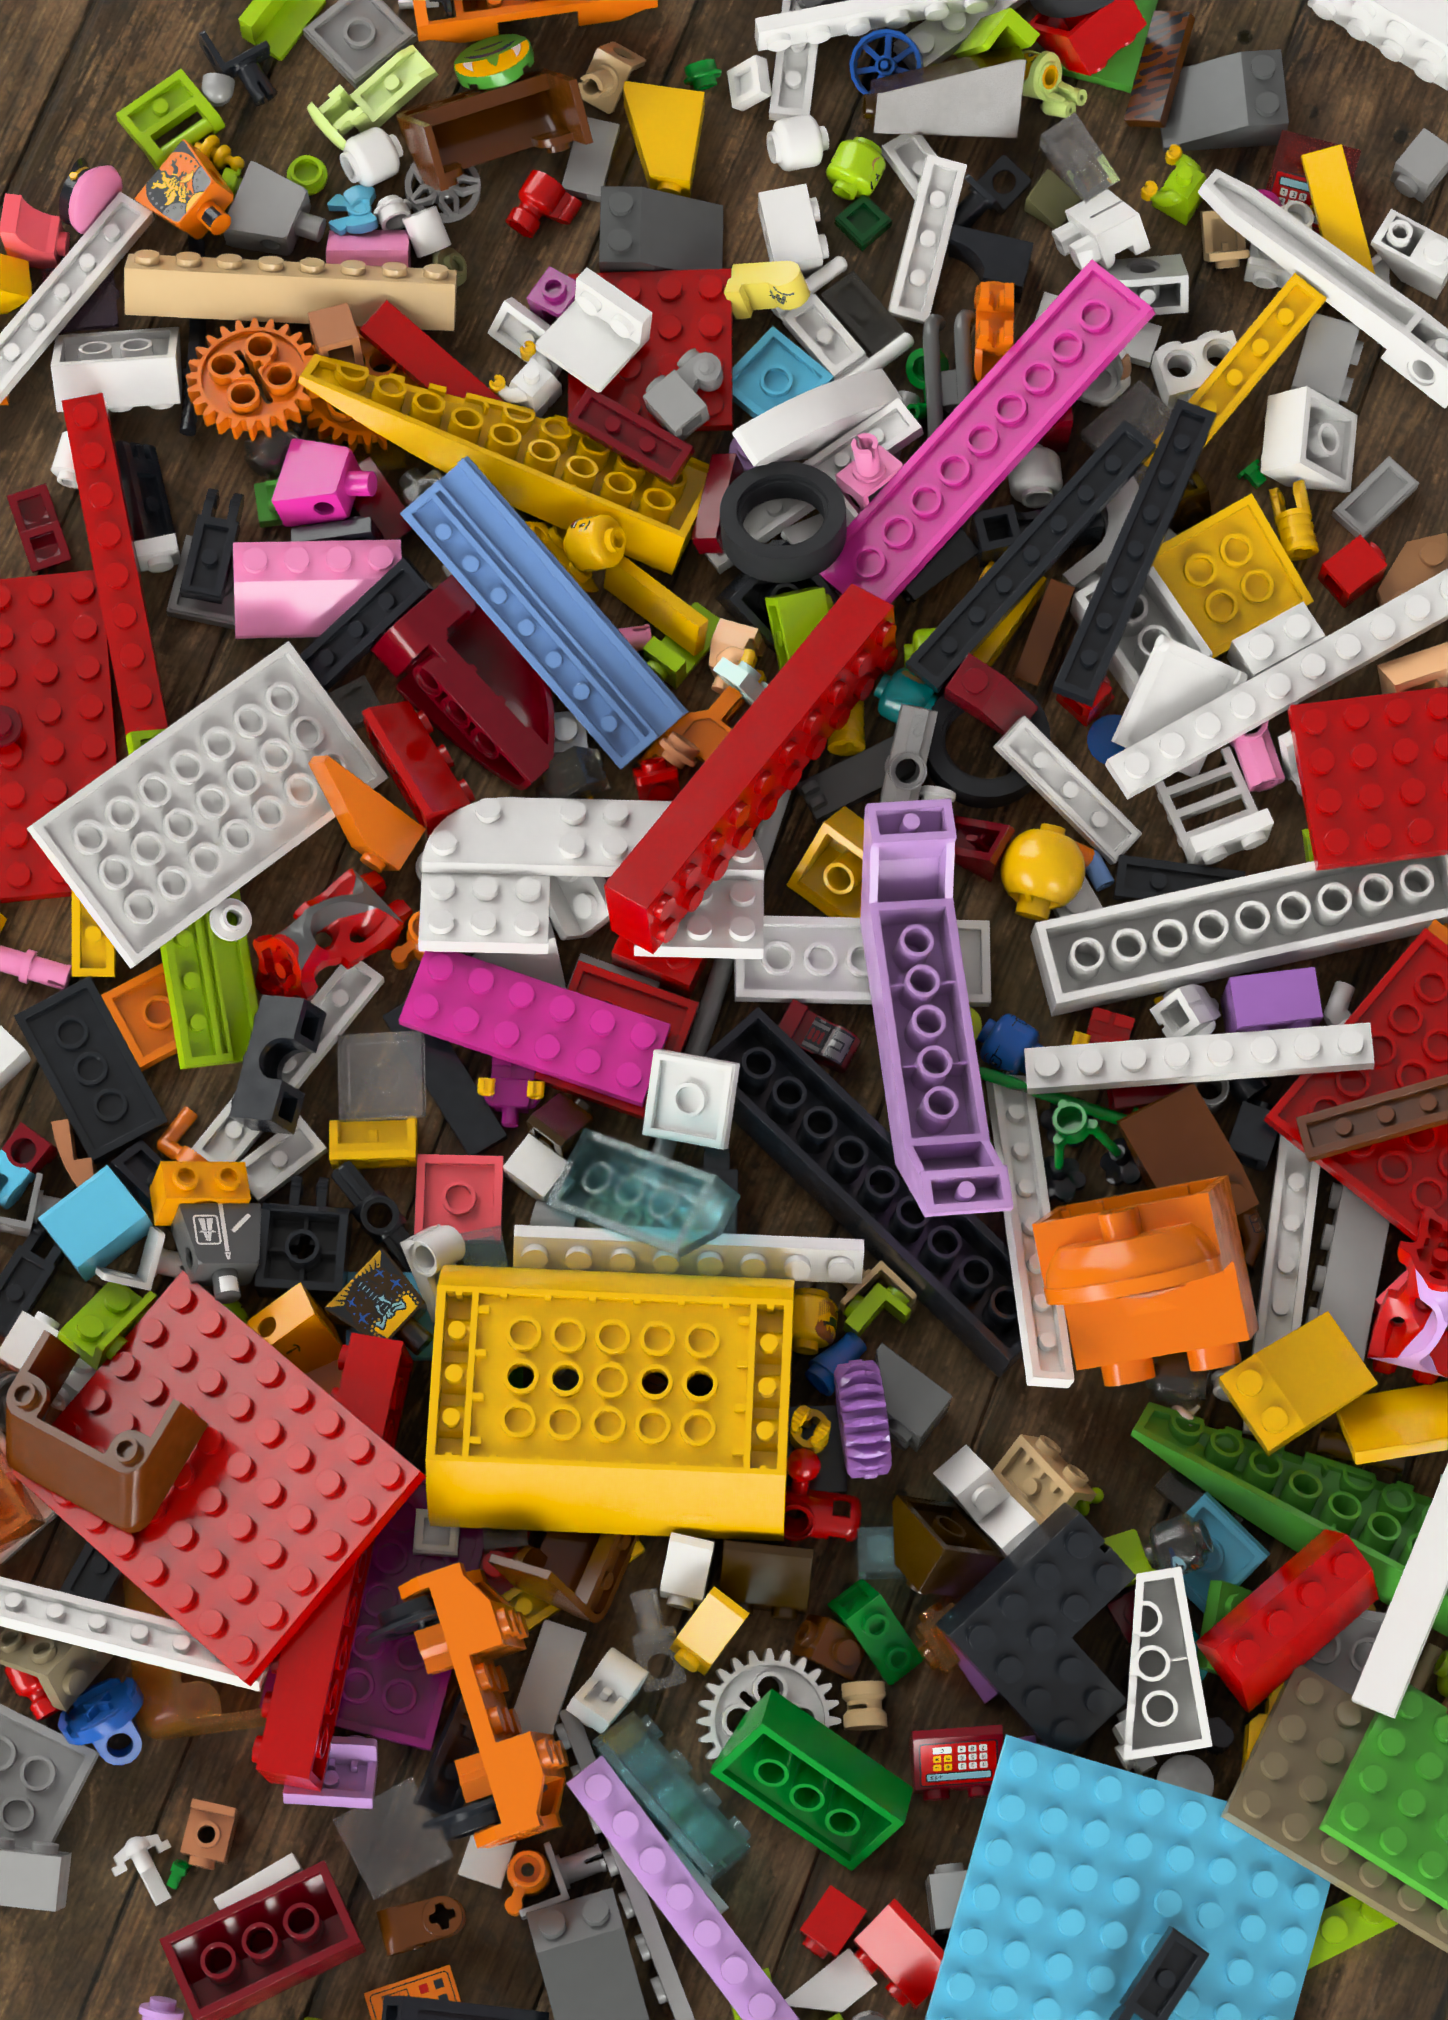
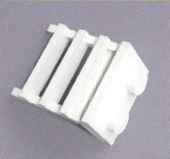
(1225, 836)

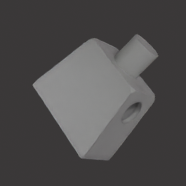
(271, 213)

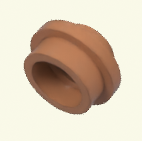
(679, 750)

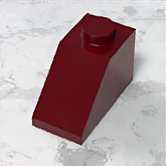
(988, 695)

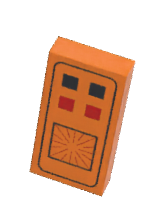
(433, 1985)

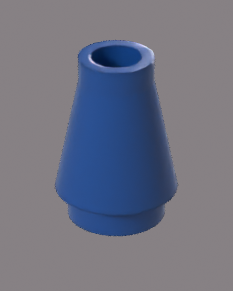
(822, 1367)

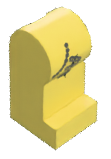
(765, 287)

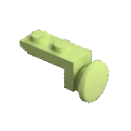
(375, 99)

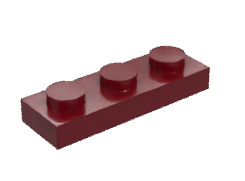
(630, 436)

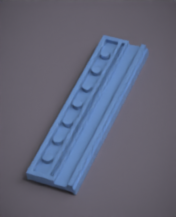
(544, 612)

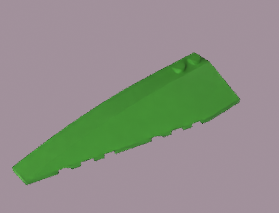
(1295, 1494)

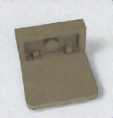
(59, 1666)

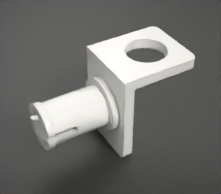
(153, 1261)

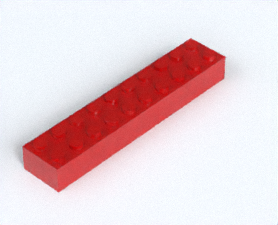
(751, 770)
(317, 1657)

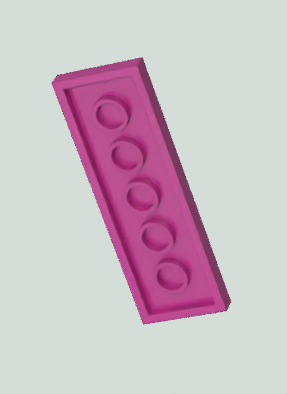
(534, 1024)

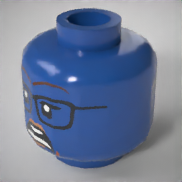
(1005, 1043)

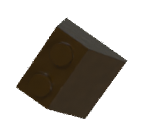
(940, 1547)
(767, 1578)

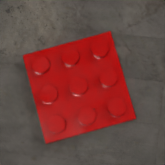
(637, 998)

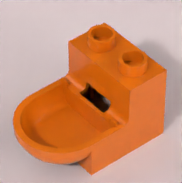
(1149, 1278)

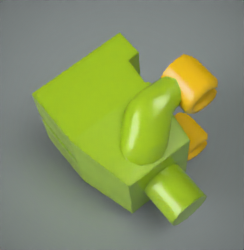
(1180, 191)

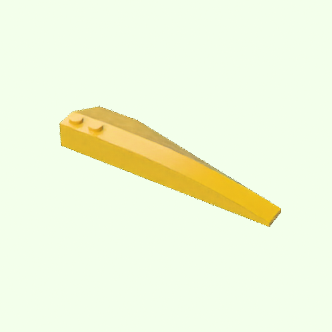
(529, 459)

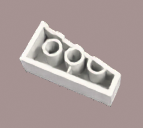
(1165, 1683)

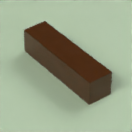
(1044, 631)

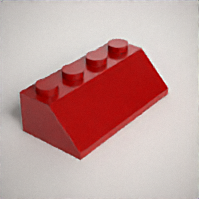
(1290, 1617)

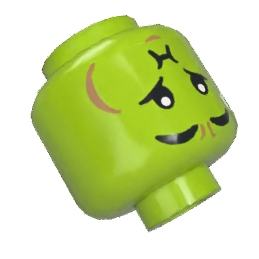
(855, 168)

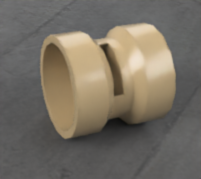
(864, 1705)

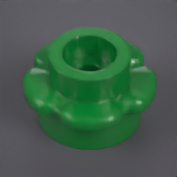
(702, 74)

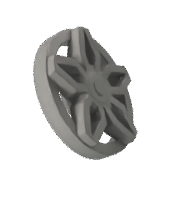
(444, 197)

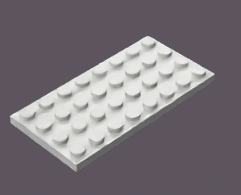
(203, 805)

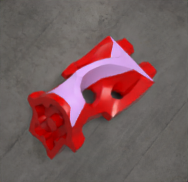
(1423, 1336)

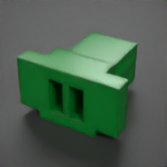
(1253, 474)
(179, 1869)

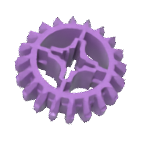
(862, 1419)

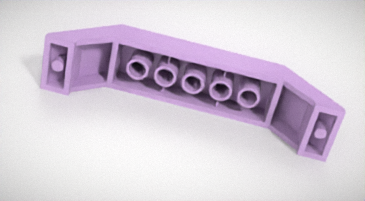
(925, 1011)

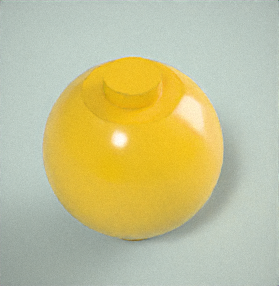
(1042, 871)

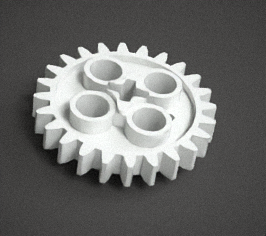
(793, 1685)

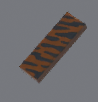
(1159, 69)

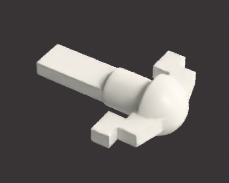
(137, 1850)

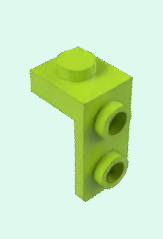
(671, 660)

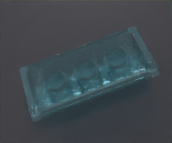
(642, 1195)
(672, 1797)

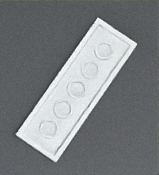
(827, 962)

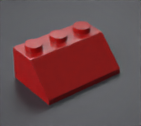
(416, 763)

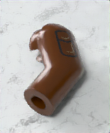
(1253, 1235)

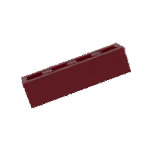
(707, 527)

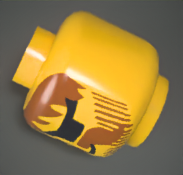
(813, 1320)

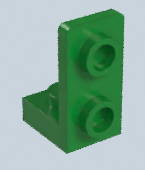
(876, 1630)

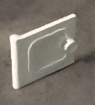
(1170, 687)

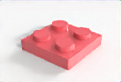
(458, 1191)

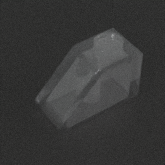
(1078, 158)

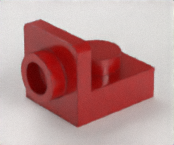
(656, 780)

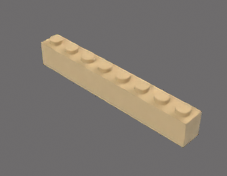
(284, 289)

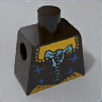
(382, 1305)

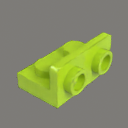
(104, 1322)

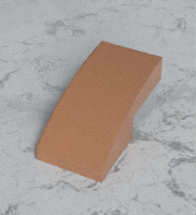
(78, 1169)

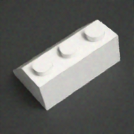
(124, 365)

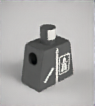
(219, 1245)

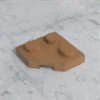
(1414, 565)

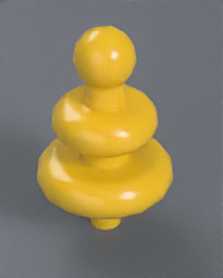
(219, 155)

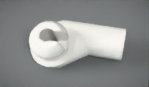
(1337, 1007)

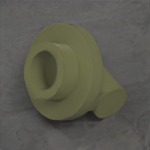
(453, 260)

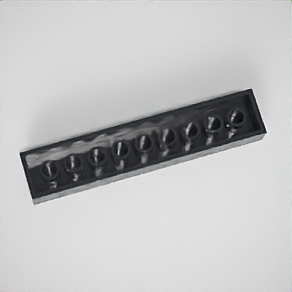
(851, 1171)

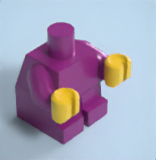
(511, 1090)

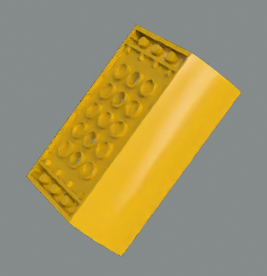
(608, 1448)

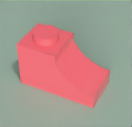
(32, 234)

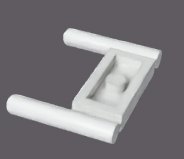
(827, 338)

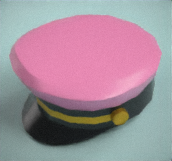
(87, 194)

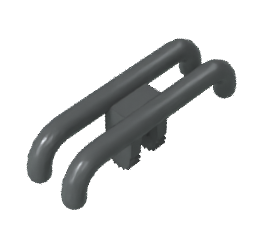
(946, 388)

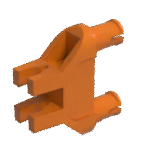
(992, 325)
(705, 727)

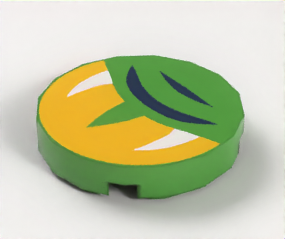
(494, 61)

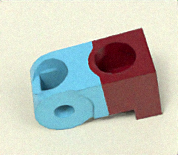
(20, 1160)

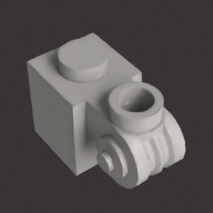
(674, 397)

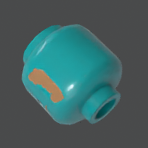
(905, 689)

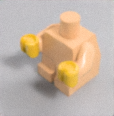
(736, 644)

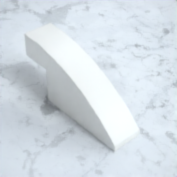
(815, 418)

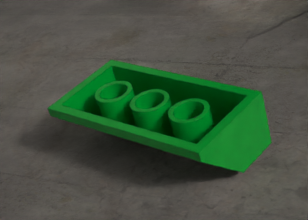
(813, 1780)

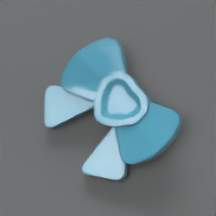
(357, 202)

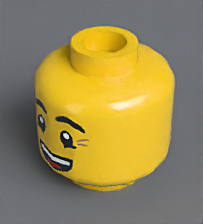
(594, 543)

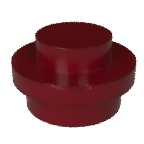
(9, 726)

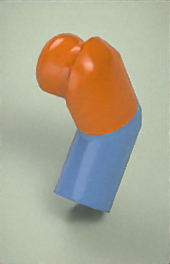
(1096, 868)

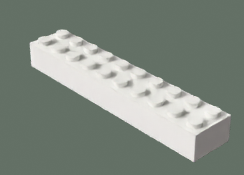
(1233, 928)

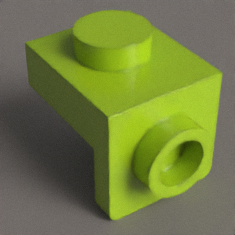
(863, 1311)

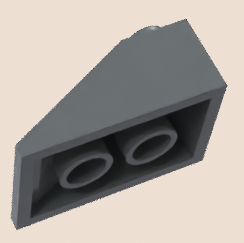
(1229, 103)
(658, 231)
(587, 1959)

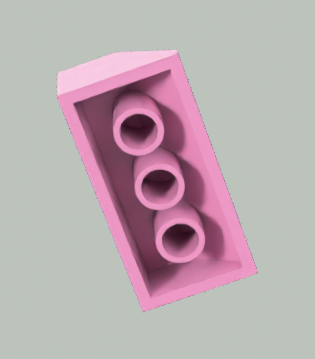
(303, 585)

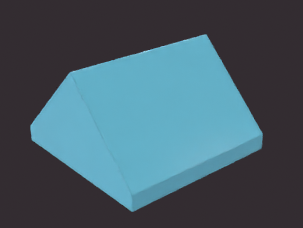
(96, 1222)

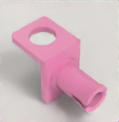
(868, 471)

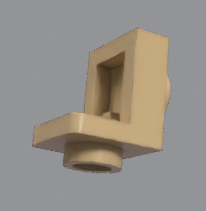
(1221, 241)

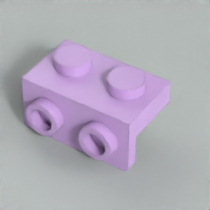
(348, 1776)

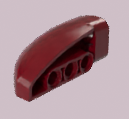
(472, 684)

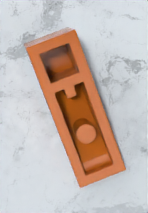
(367, 818)

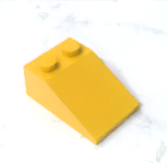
(1296, 1382)

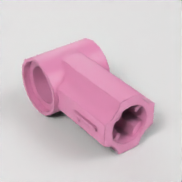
(1258, 759)

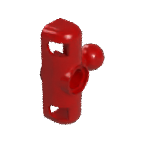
(818, 1522)

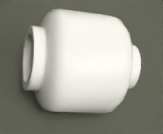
(797, 143)
(371, 157)
(1036, 477)

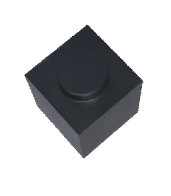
(1251, 1136)

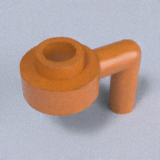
(169, 1140)

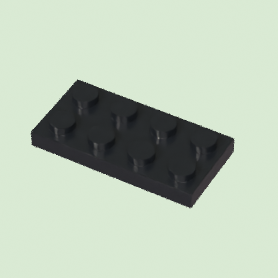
(91, 1070)

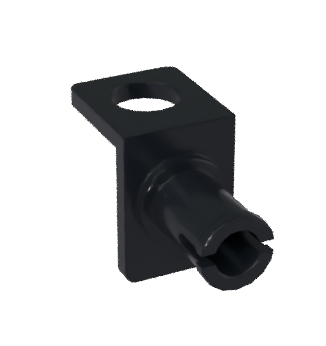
(244, 66)
(984, 197)

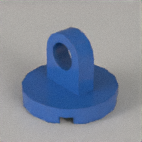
(103, 1712)

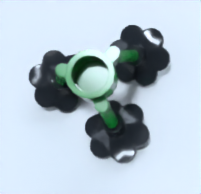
(1070, 1125)

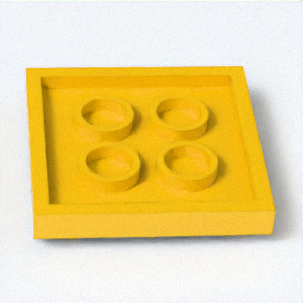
(1230, 574)

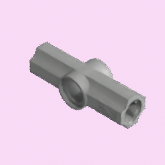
(913, 742)

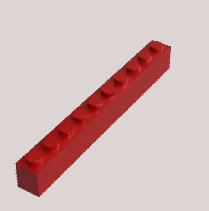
(115, 563)

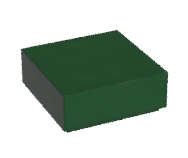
(863, 222)

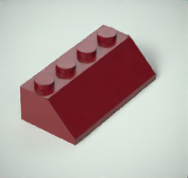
(263, 1944)

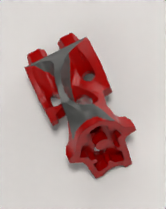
(342, 911)

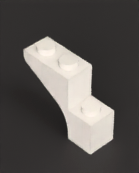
(985, 1500)

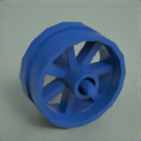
(884, 64)

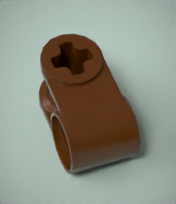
(412, 1924)

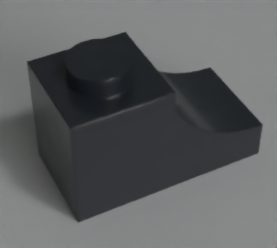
(993, 256)

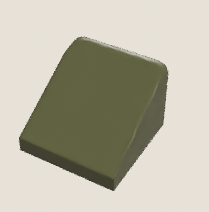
(1050, 200)

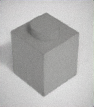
(1421, 166)

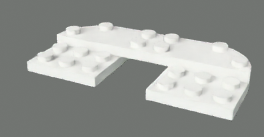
(494, 863)

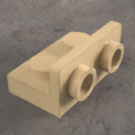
(1041, 1477)

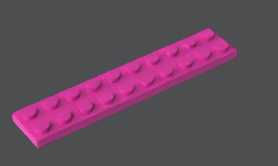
(988, 434)

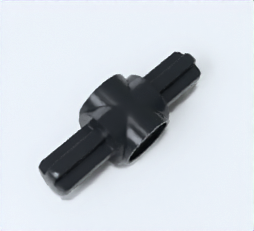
(363, 1197)

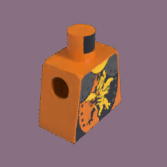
(189, 193)

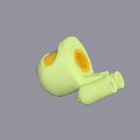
(1044, 82)

